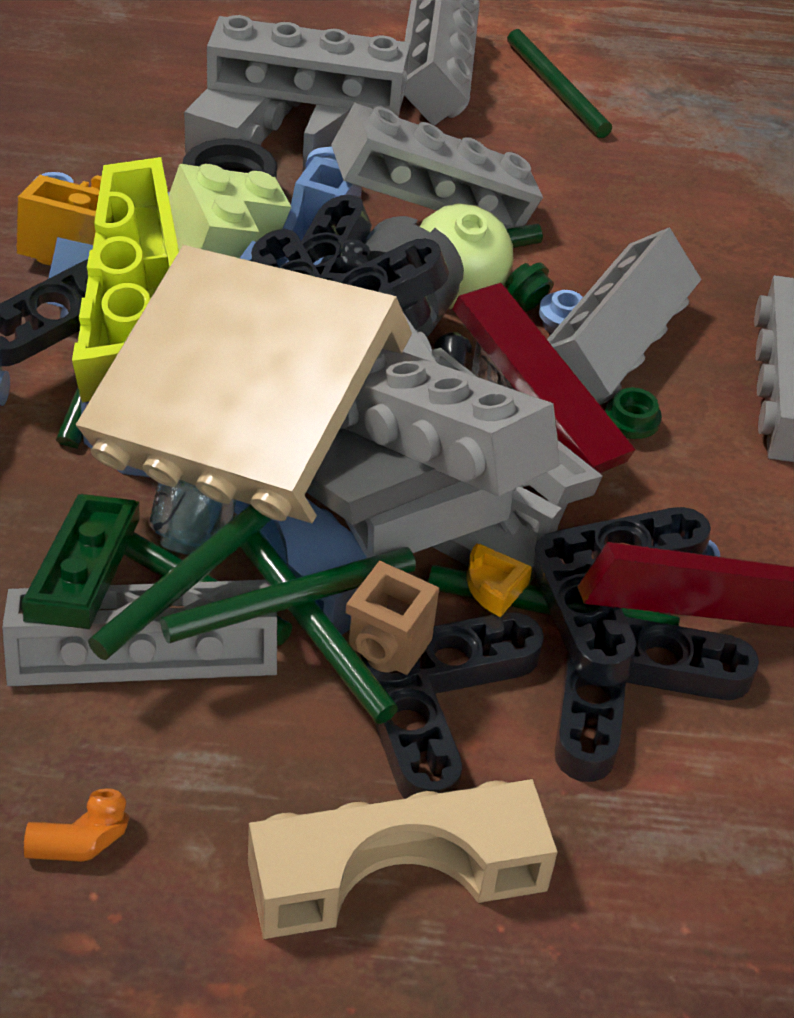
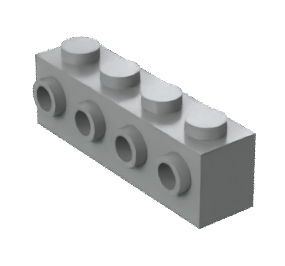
(441, 56)
(306, 64)
(432, 167)
(625, 313)
(455, 422)

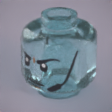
(187, 516)

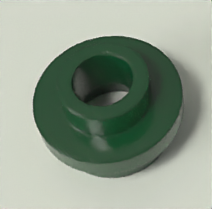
(529, 285)
(635, 412)

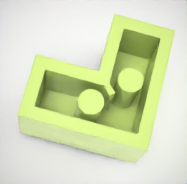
(225, 208)

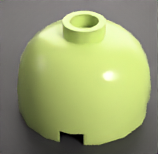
(479, 241)

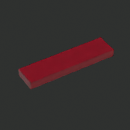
(539, 371)
(690, 585)

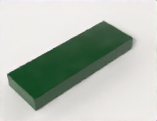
(81, 562)

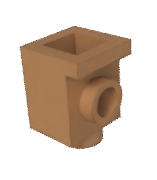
(384, 636)

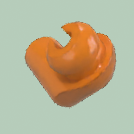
(84, 837)

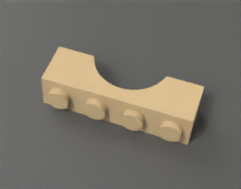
(482, 836)

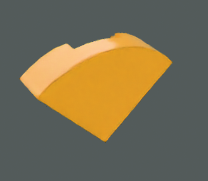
(496, 578)

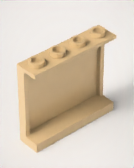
(240, 379)

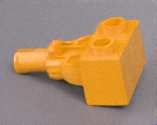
(54, 210)

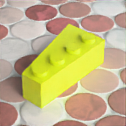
(127, 263)

